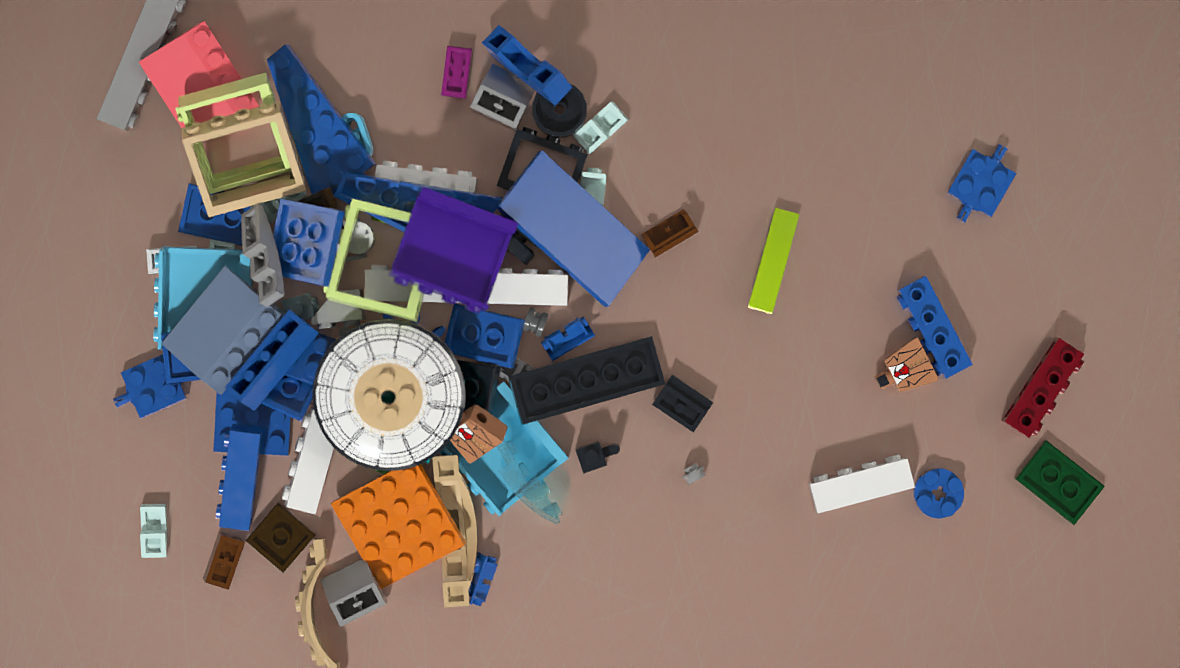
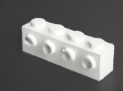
(438, 177)
(309, 468)
(862, 484)

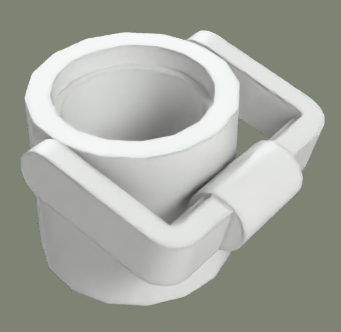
(361, 241)

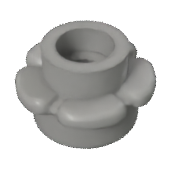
(694, 473)

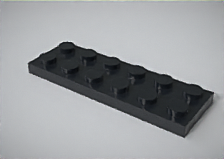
(586, 380)

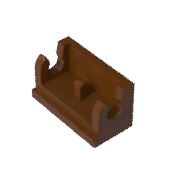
(669, 233)
(223, 560)

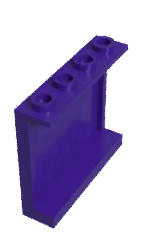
(452, 250)

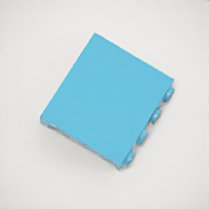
(185, 275)
(534, 449)

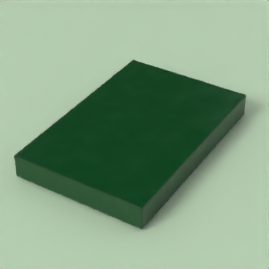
(1059, 482)

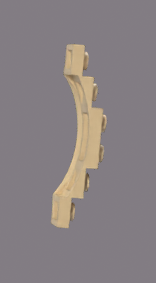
(460, 564)
(304, 603)

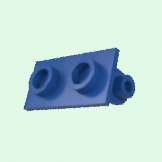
(560, 343)
(484, 569)

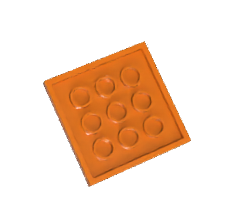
(398, 524)

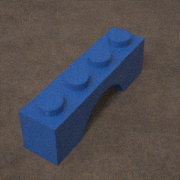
(517, 59)

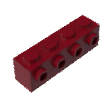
(1043, 387)

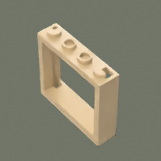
(256, 192)

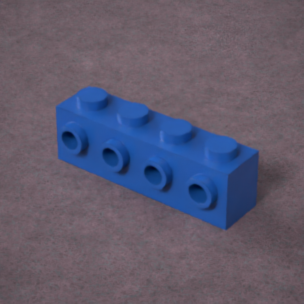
(934, 327)
(271, 360)
(240, 477)

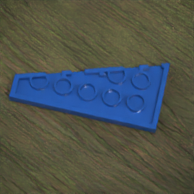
(318, 130)
(401, 195)

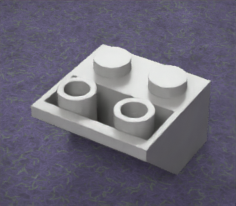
(503, 97)
(337, 312)
(353, 592)

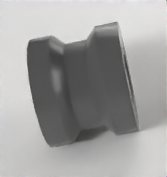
(535, 321)

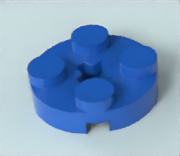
(946, 505)

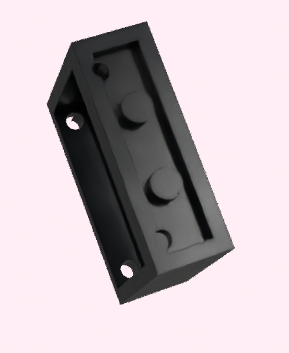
(550, 143)

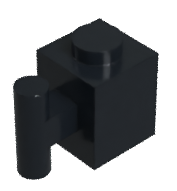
(593, 456)

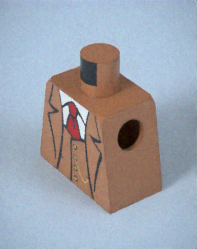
(907, 368)
(478, 433)

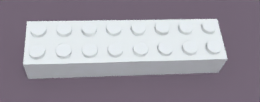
(509, 288)

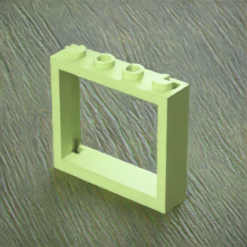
(244, 174)
(350, 215)

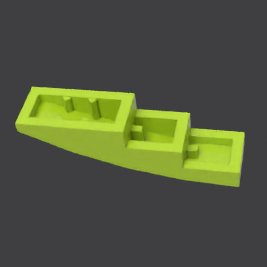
(773, 260)

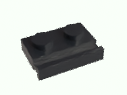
(682, 403)

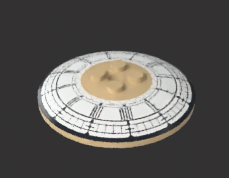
(398, 359)

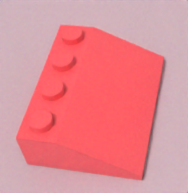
(191, 65)

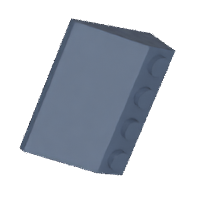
(222, 329)

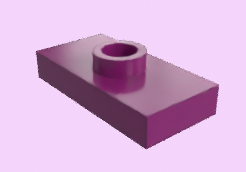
(456, 72)

